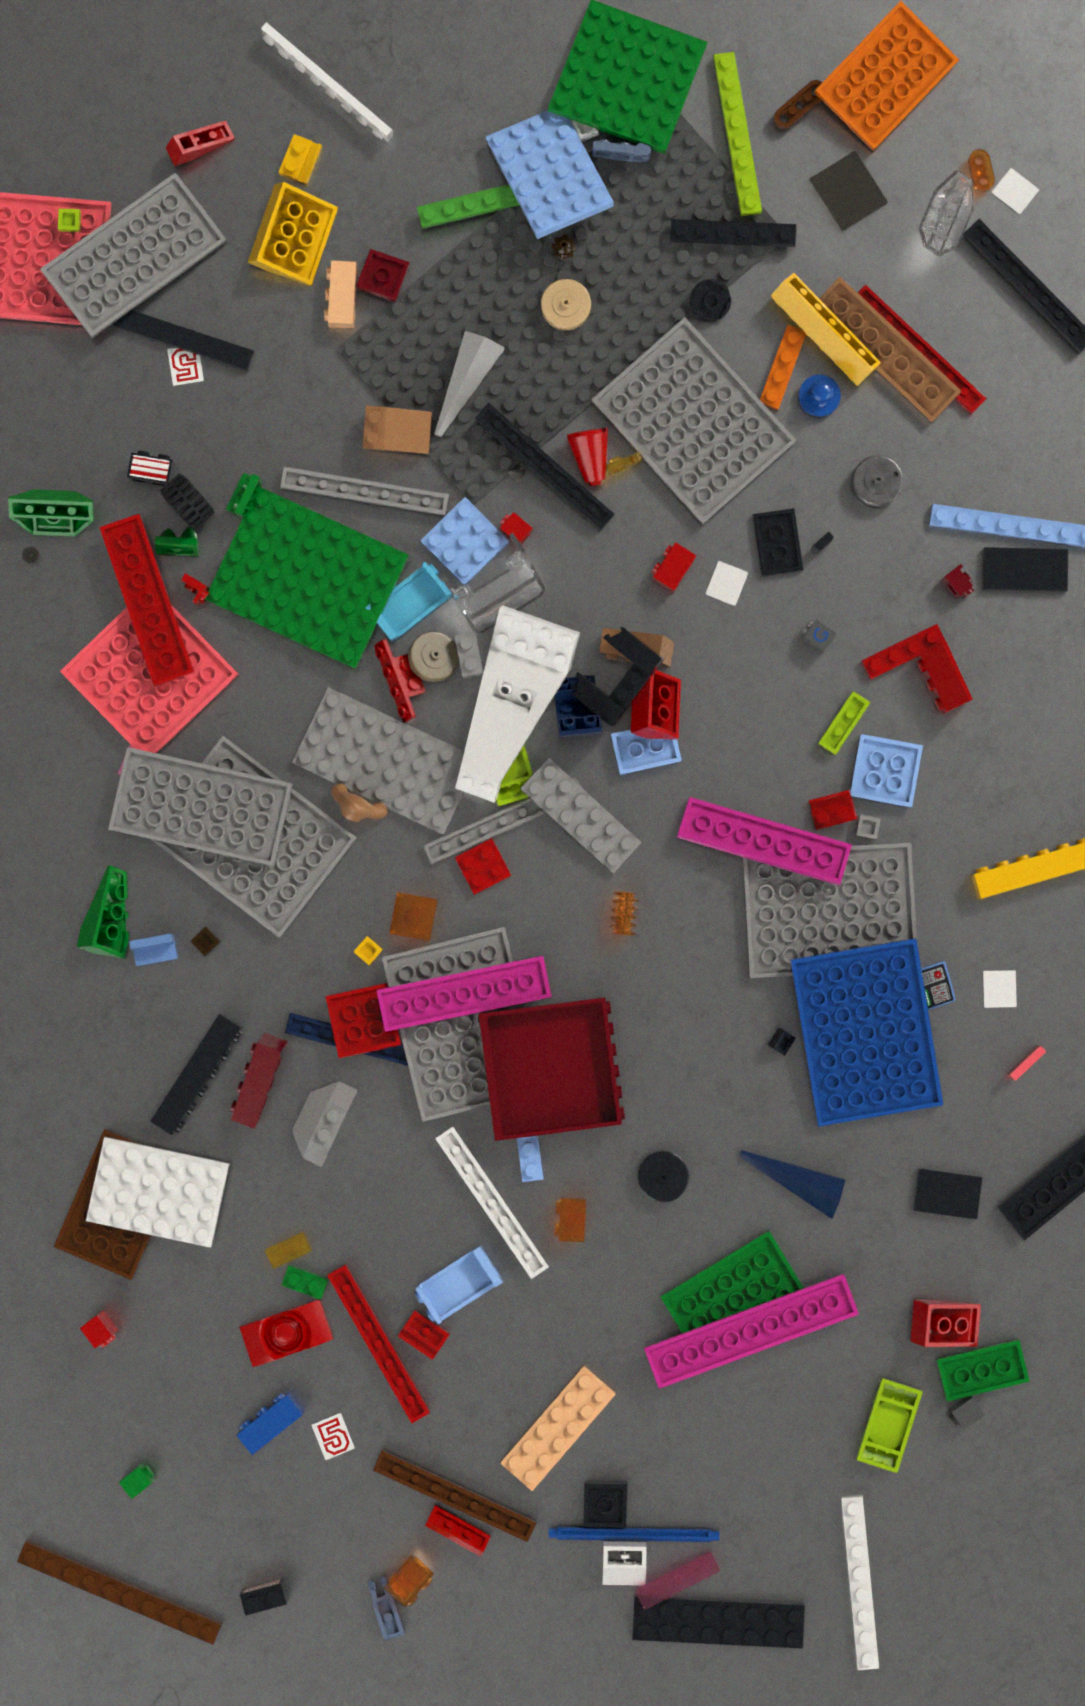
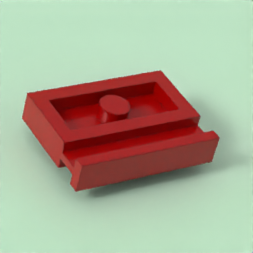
(833, 809)
(423, 1334)

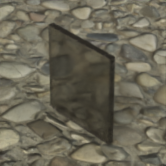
(848, 190)

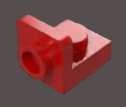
(192, 585)

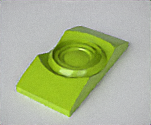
(514, 779)
(889, 1425)

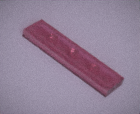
(677, 1580)

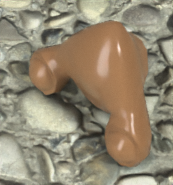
(356, 807)

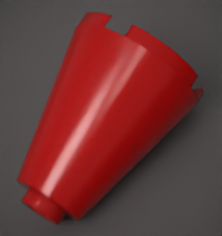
(590, 453)

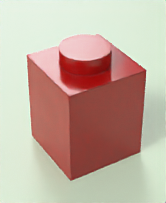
(517, 526)

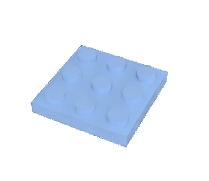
(464, 541)
(886, 770)

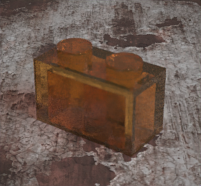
(572, 1219)
(409, 1581)

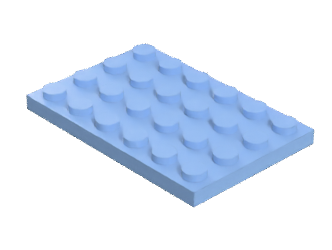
(549, 172)

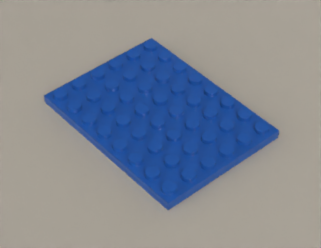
(866, 1032)

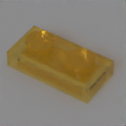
(288, 1250)

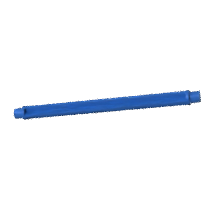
(634, 1534)

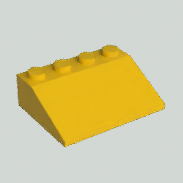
(292, 233)

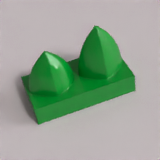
(169, 544)

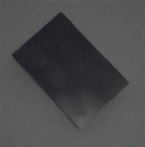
(777, 542)
(947, 1193)

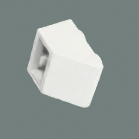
(624, 1563)

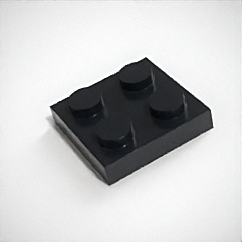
(605, 1504)

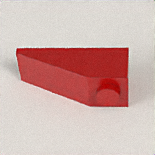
(198, 142)

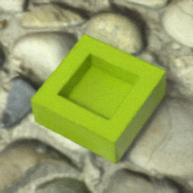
(69, 220)

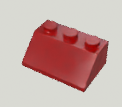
(944, 678)
(657, 708)

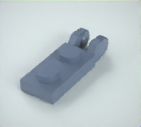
(621, 151)
(386, 1612)

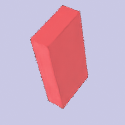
(1026, 1062)

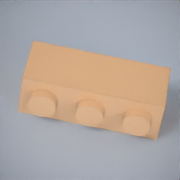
(341, 294)

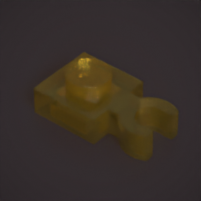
(619, 464)

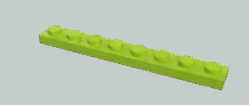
(737, 134)

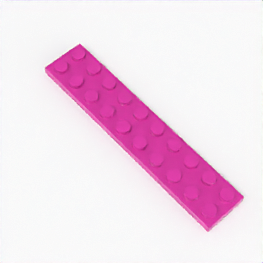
(751, 1330)

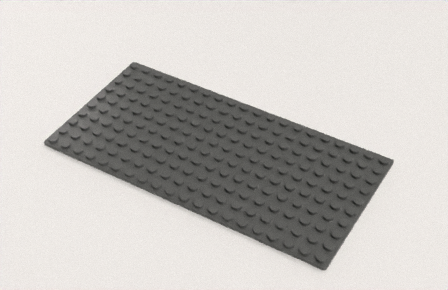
(496, 288)

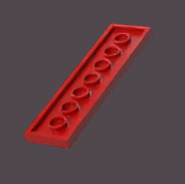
(147, 600)

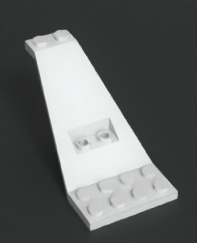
(526, 658)

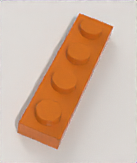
(782, 367)

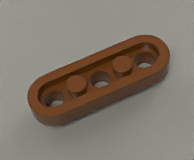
(790, 110)

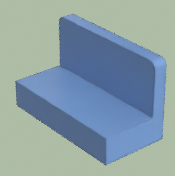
(154, 949)

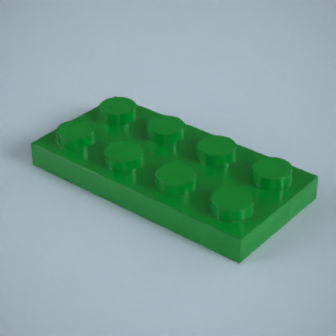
(982, 1370)

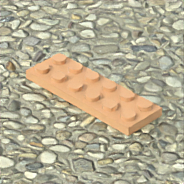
(557, 1428)

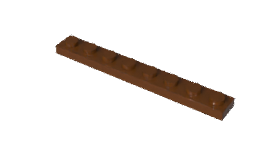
(454, 1495)

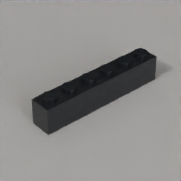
(196, 1074)

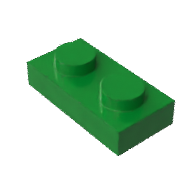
(305, 1282)

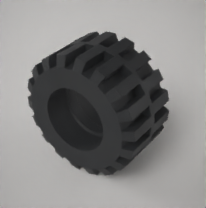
(187, 501)

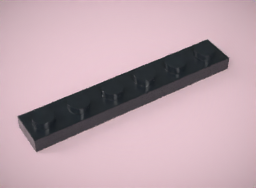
(733, 233)

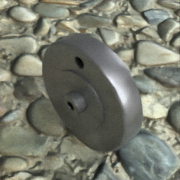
(877, 481)

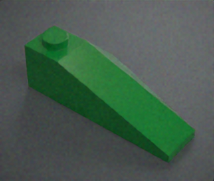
(105, 922)

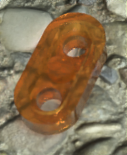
(981, 171)

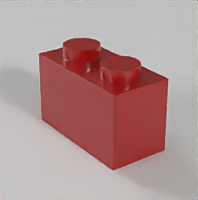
(673, 567)
(99, 1330)

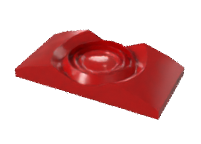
(286, 1333)

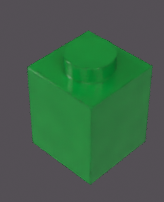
(137, 1480)

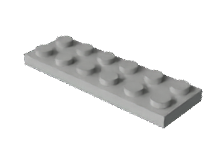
(580, 815)

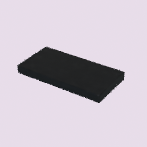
(1025, 569)

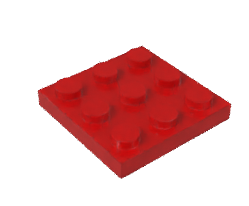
(359, 1022)

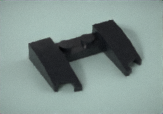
(644, 665)

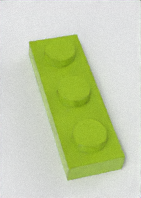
(844, 723)

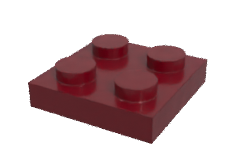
(383, 275)

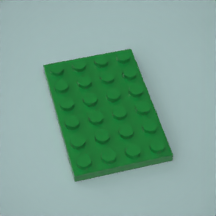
(732, 1284)

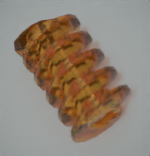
(624, 913)

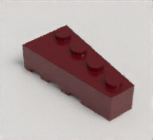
(258, 1080)

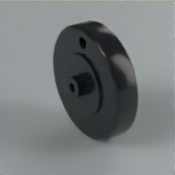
(663, 1176)

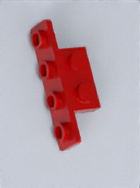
(401, 679)

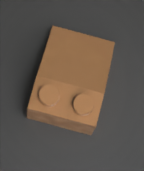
(397, 430)

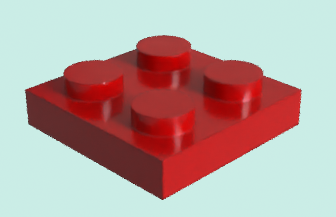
(483, 866)

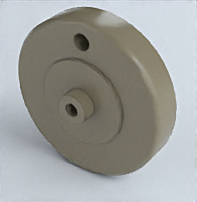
(433, 656)

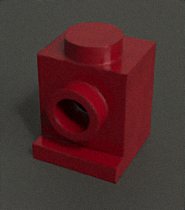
(958, 582)

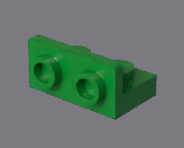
(243, 494)

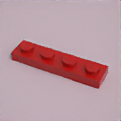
(903, 651)

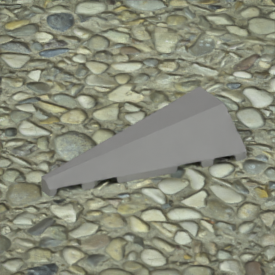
(472, 364)

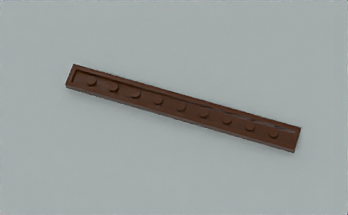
(119, 1592)

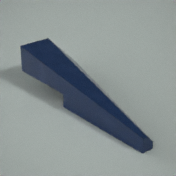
(813, 1187)

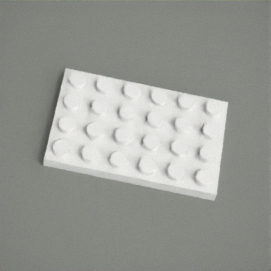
(157, 1192)

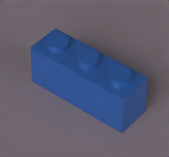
(269, 1422)

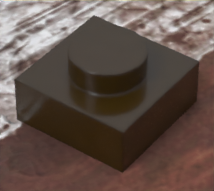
(205, 941)

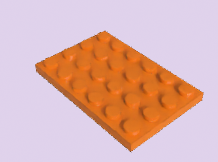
(886, 75)

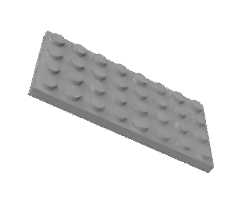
(133, 255)
(383, 760)
(200, 806)

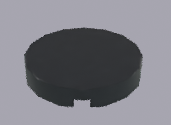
(710, 300)

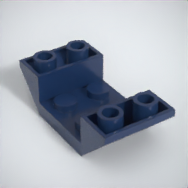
(572, 715)

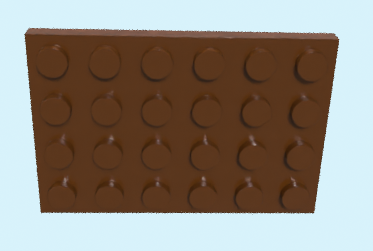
(100, 1244)

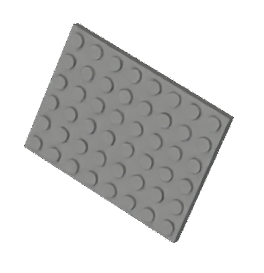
(693, 421)
(305, 857)
(807, 916)
(448, 1053)

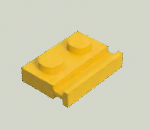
(300, 159)

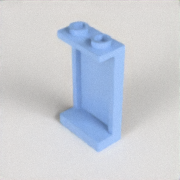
(457, 1284)

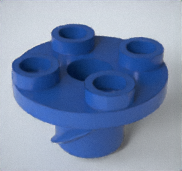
(819, 395)

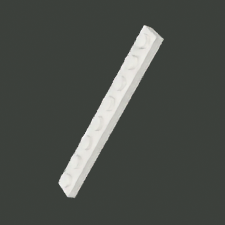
(332, 88)
(492, 1202)
(859, 1582)

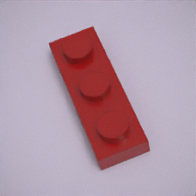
(457, 1530)

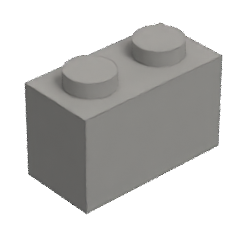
(468, 655)

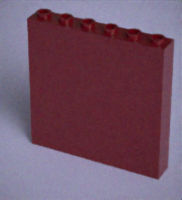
(551, 1069)

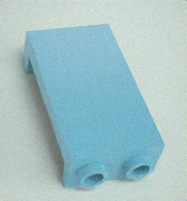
(412, 602)

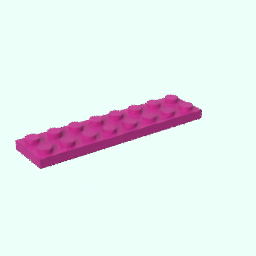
(764, 841)
(464, 993)

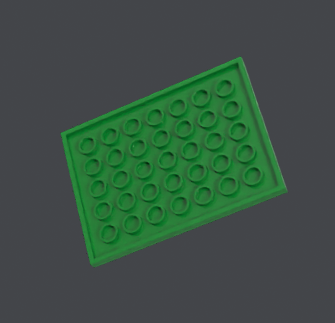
(307, 577)

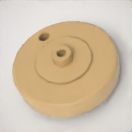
(565, 304)

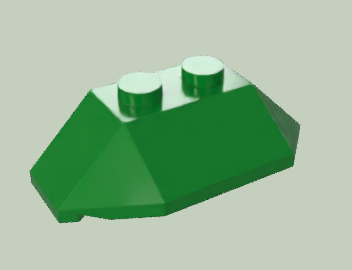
(51, 512)

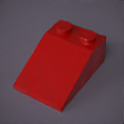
(945, 1323)

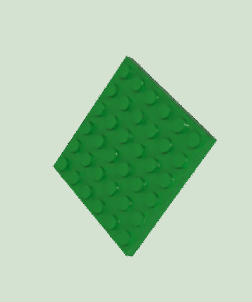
(627, 76)

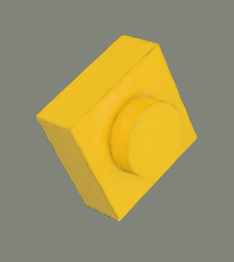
(368, 950)

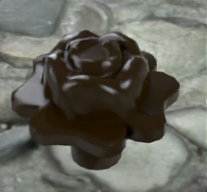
(563, 247)

